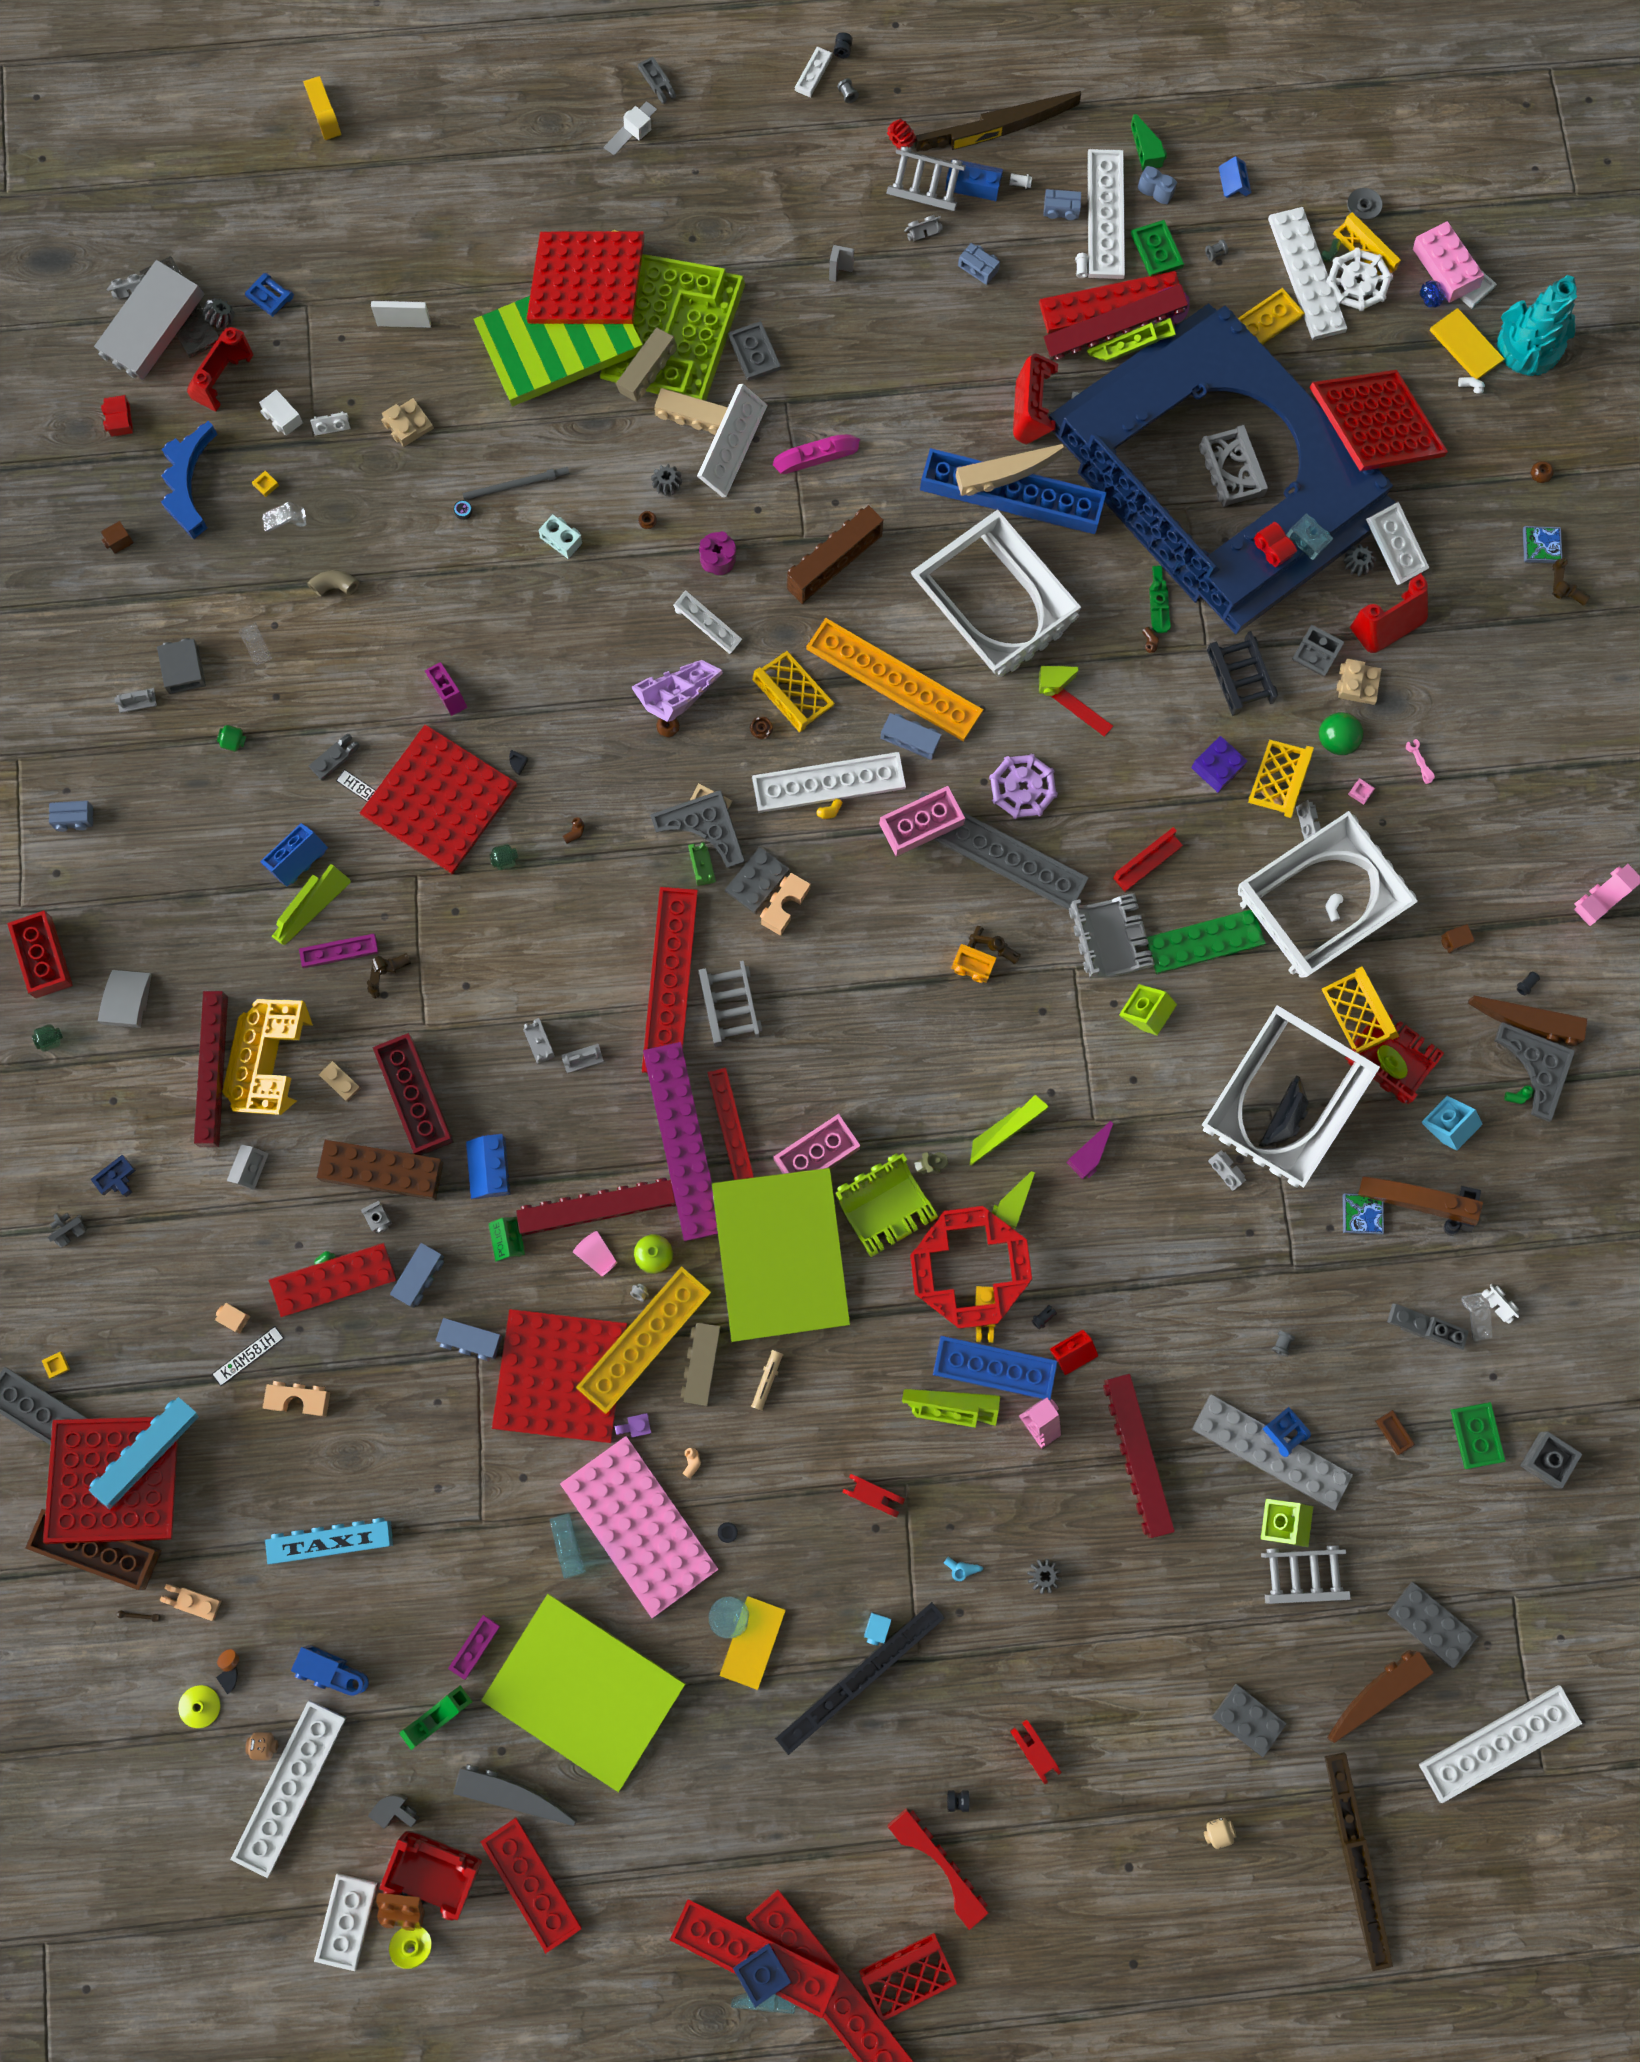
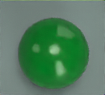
(1341, 733)

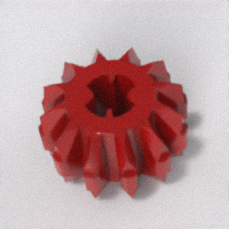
(901, 134)

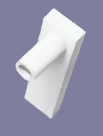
(707, 622)

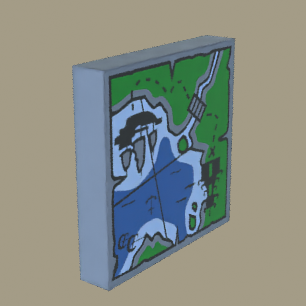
(1542, 544)
(1362, 1215)

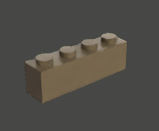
(646, 365)
(702, 1364)

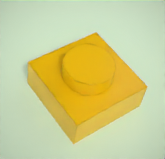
(265, 483)
(55, 1365)

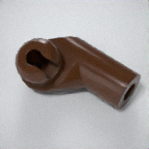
(576, 832)

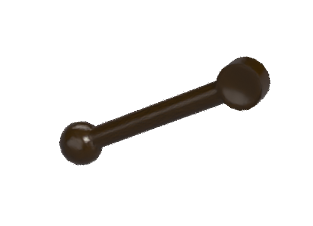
(155, 1617)

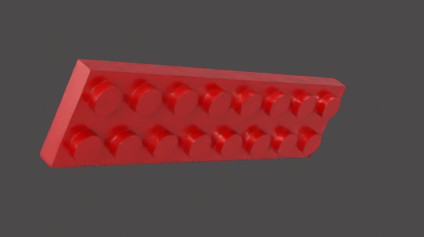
(1082, 305)
(731, 1943)

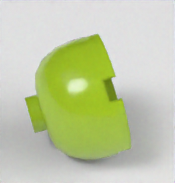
(653, 1253)

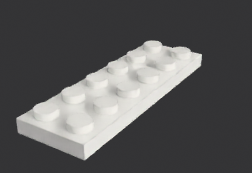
(732, 440)

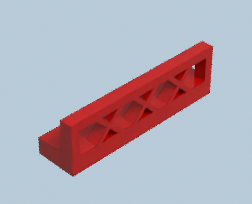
(1148, 860)

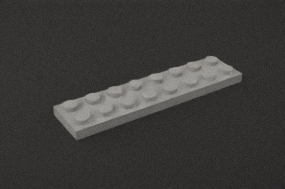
(1248, 1440)

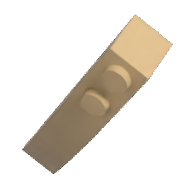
(1005, 470)

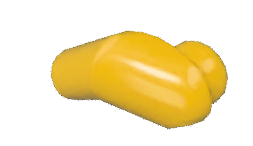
(831, 811)

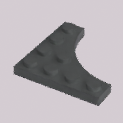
(707, 818)
(1545, 1063)

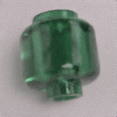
(503, 857)
(47, 1037)

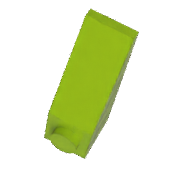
(1011, 1205)

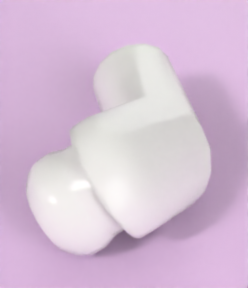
(1472, 382)
(1331, 906)

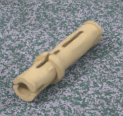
(776, 1358)

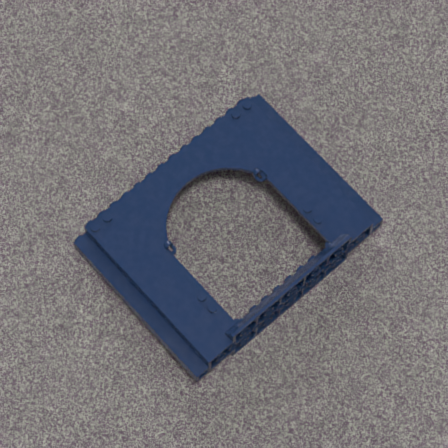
(1220, 355)

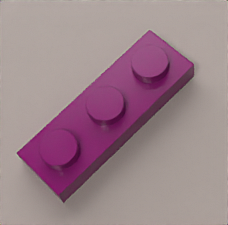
(474, 1647)

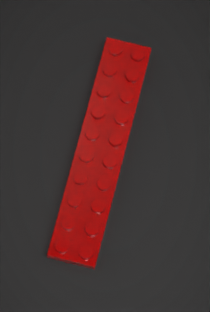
(670, 968)
(847, 2010)

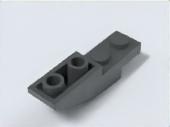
(1427, 1327)

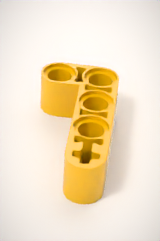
(322, 108)

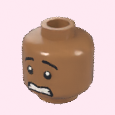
(261, 1746)

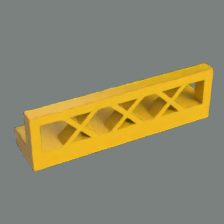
(1370, 242)

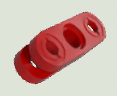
(873, 1495)
(1035, 1751)

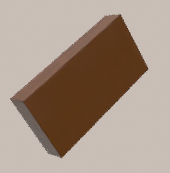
(1395, 1432)

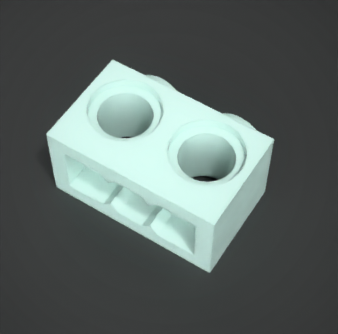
(558, 538)

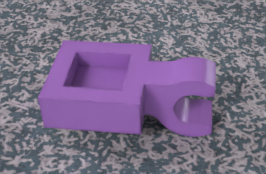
(637, 1425)

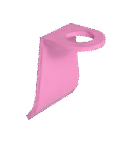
(595, 1253)

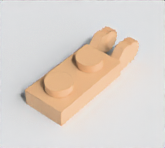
(193, 1602)

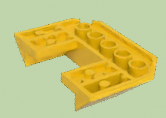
(253, 1056)

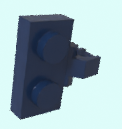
(114, 1177)

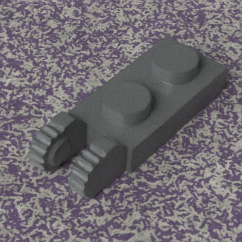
(656, 78)
(333, 757)

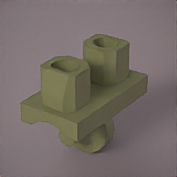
(931, 1163)

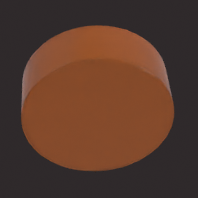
(228, 1660)

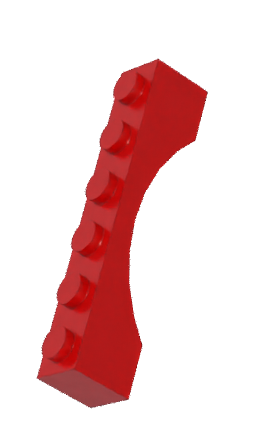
(909, 1833)

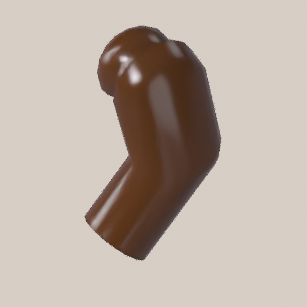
(1152, 640)

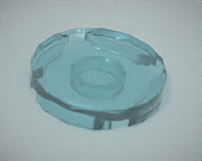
(728, 1617)

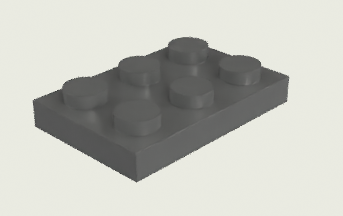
(754, 351)
(757, 880)
(1249, 1720)

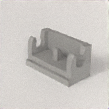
(538, 1041)

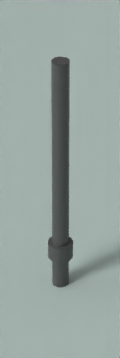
(551, 474)

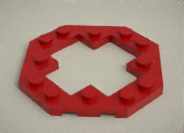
(1004, 1293)

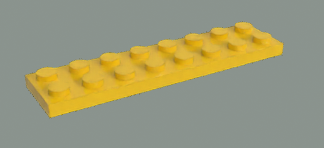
(643, 1340)

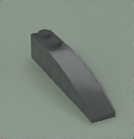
(508, 1794)

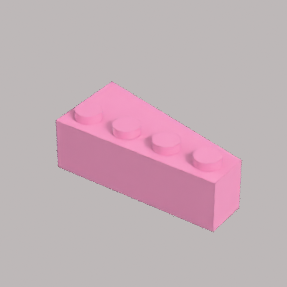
(1042, 1421)

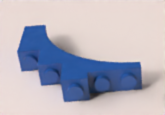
(179, 478)

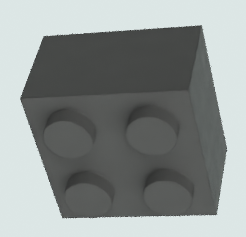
(1551, 1459)

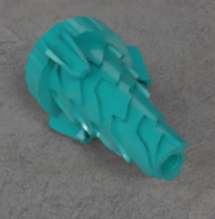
(1538, 335)

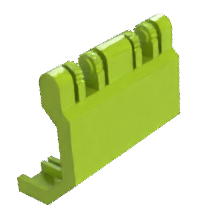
(883, 1203)

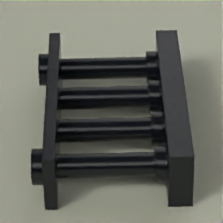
(1230, 686)

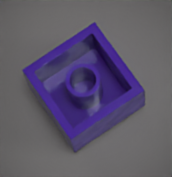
(1219, 764)

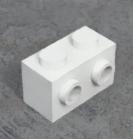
(282, 414)

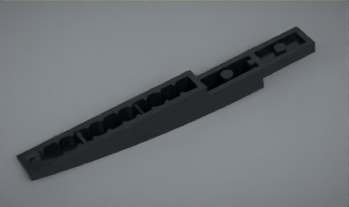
(859, 1678)

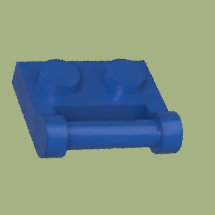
(266, 299)
(1282, 1426)

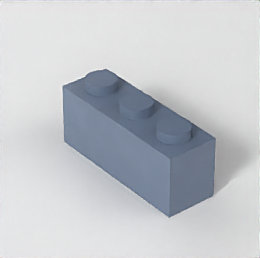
(910, 736)
(417, 1275)
(468, 1339)

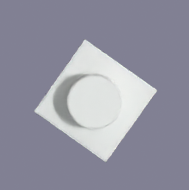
(637, 123)

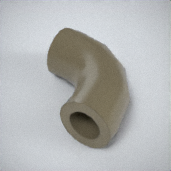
(333, 580)

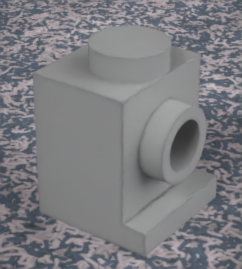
(384, 1220)

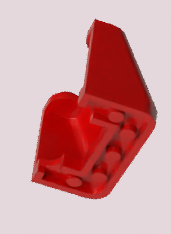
(229, 347)
(1029, 415)
(1380, 629)
(431, 1873)

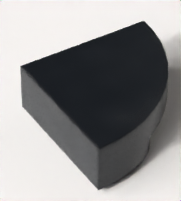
(517, 761)
(228, 1680)

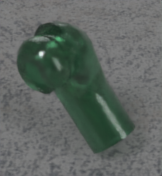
(1328, 256)

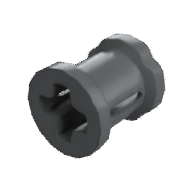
(845, 86)
(1216, 250)
(1283, 1343)

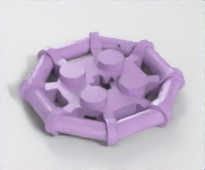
(1024, 796)

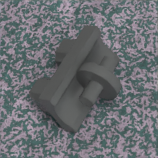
(59, 1235)

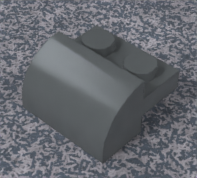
(1318, 650)

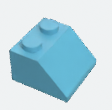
(1452, 1122)

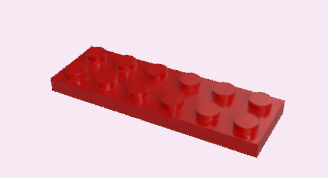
(332, 1279)
(531, 1885)

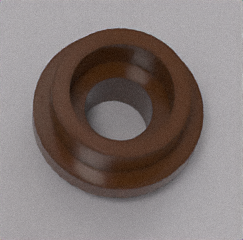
(647, 515)

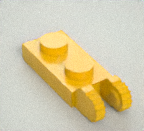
(984, 1296)

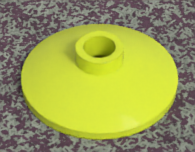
(209, 1705)
(403, 1941)

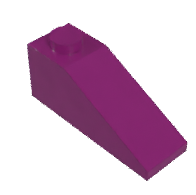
(446, 689)
(1089, 1155)

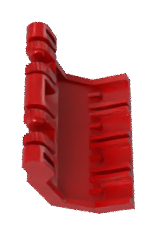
(1416, 1062)

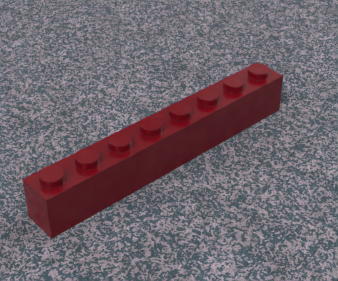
(1116, 322)
(211, 1069)
(595, 1207)
(1139, 1456)

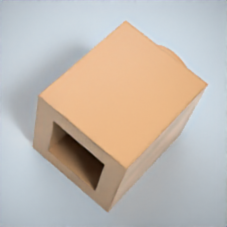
(232, 1317)

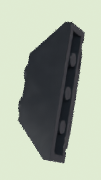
(1288, 1114)

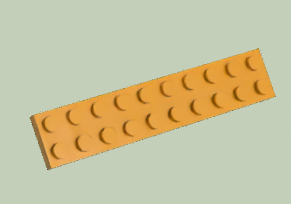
(894, 679)

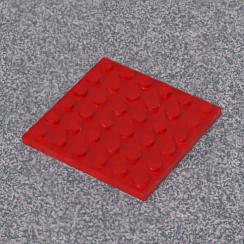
(586, 277)
(1378, 420)
(438, 799)
(540, 1373)
(78, 1456)

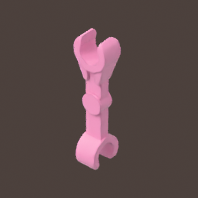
(1427, 774)

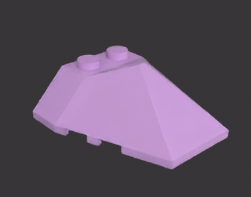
(677, 691)

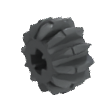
(218, 313)
(660, 476)
(1359, 560)
(1044, 1583)

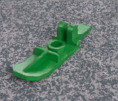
(1159, 609)

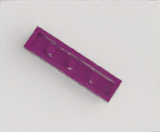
(338, 951)

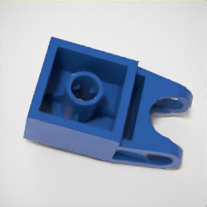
(328, 1671)

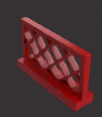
(896, 1963)

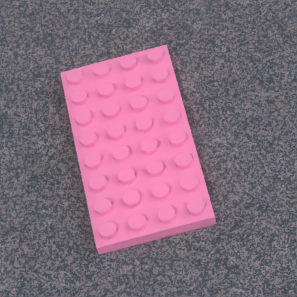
(639, 1527)

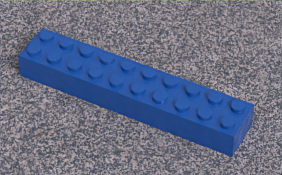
(1028, 497)

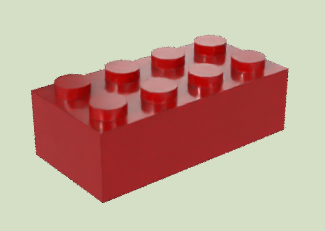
(39, 954)

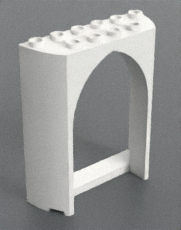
(1053, 603)
(1337, 841)
(1303, 1156)

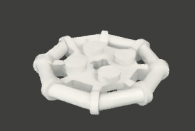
(1366, 272)

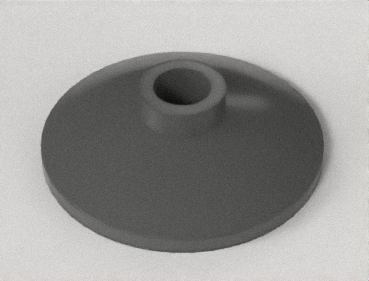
(1367, 198)

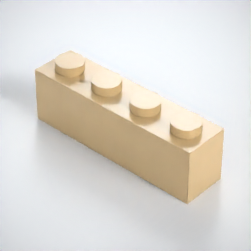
(689, 411)

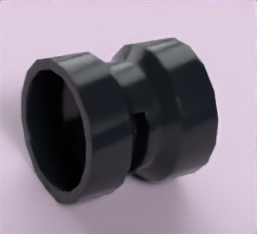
(842, 46)
(963, 1801)

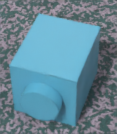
(877, 1629)

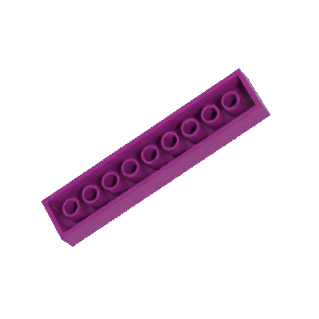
(682, 1140)

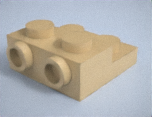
(406, 422)
(1358, 682)

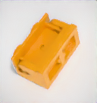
(973, 963)

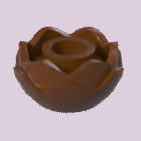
(1538, 475)
(759, 722)
(667, 731)

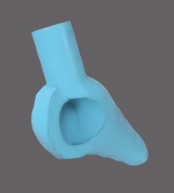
(961, 1569)

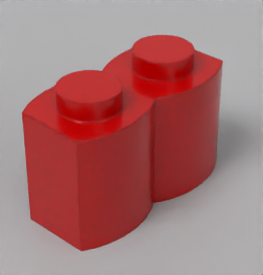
(117, 415)
(1275, 544)

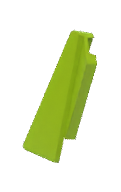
(1133, 341)
(310, 902)
(1006, 1128)
(953, 1407)

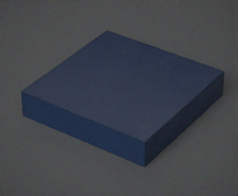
(762, 1975)

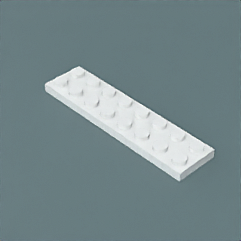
(1105, 214)
(1307, 273)
(828, 782)
(1500, 1744)
(288, 1789)

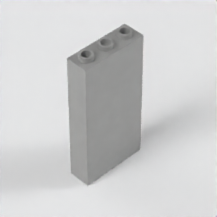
(149, 320)

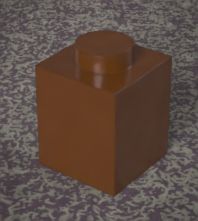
(116, 537)
(1457, 938)

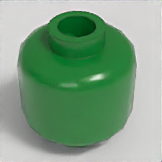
(231, 738)

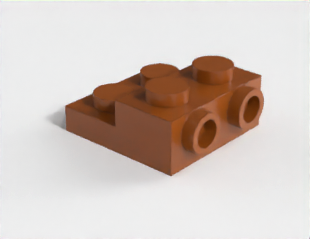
(400, 1911)

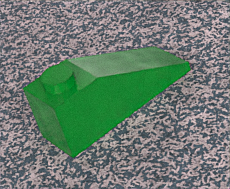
(1147, 144)

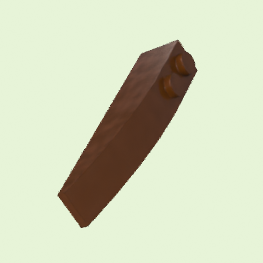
(1533, 1020)
(1422, 1199)
(1382, 1691)

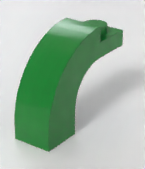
(435, 1717)

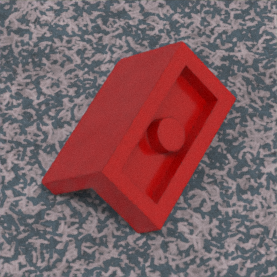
(1074, 1352)

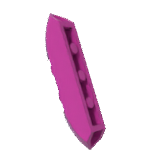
(816, 453)

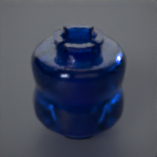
(1432, 293)

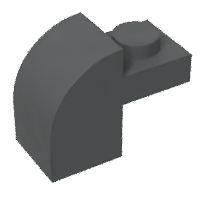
(393, 1806)

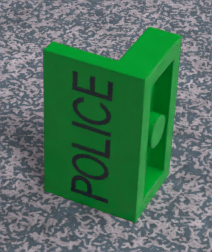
(506, 1238)

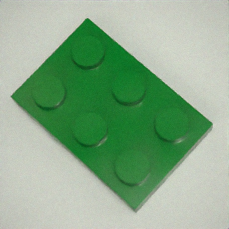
(1157, 248)
(1477, 1435)

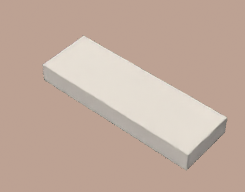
(813, 72)

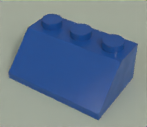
(977, 180)
(294, 854)
(488, 1166)

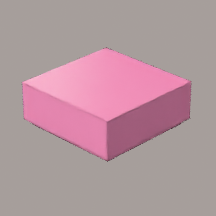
(1361, 791)

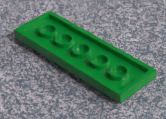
(1205, 941)

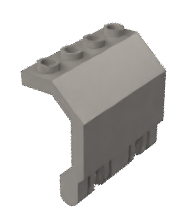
(1110, 937)

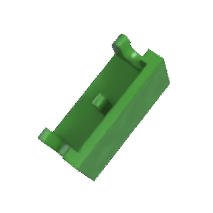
(701, 864)

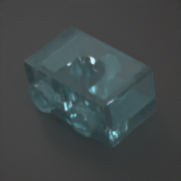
(1309, 536)

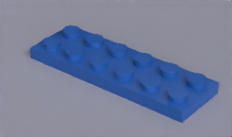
(995, 1368)

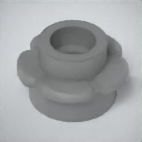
(639, 1292)

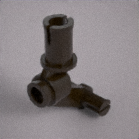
(1562, 588)
(995, 944)
(380, 967)

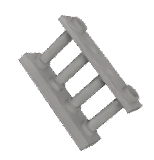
(914, 192)
(715, 1015)
(1296, 1592)

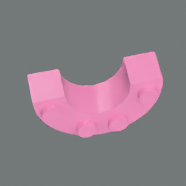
(1606, 896)

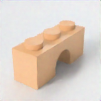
(791, 889)
(278, 1397)

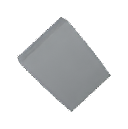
(124, 999)

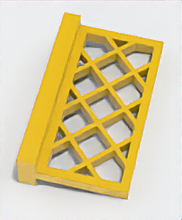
(779, 697)
(1294, 785)
(1371, 999)

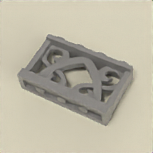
(1242, 444)

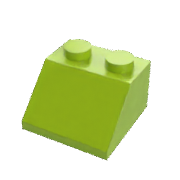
(1148, 1009)
(1287, 1522)

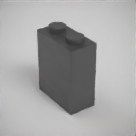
(181, 665)

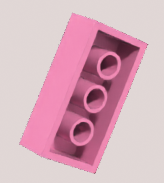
(1448, 261)
(922, 821)
(819, 1149)

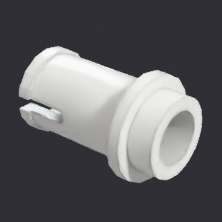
(1020, 180)
(1082, 260)

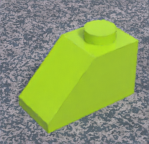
(1055, 678)

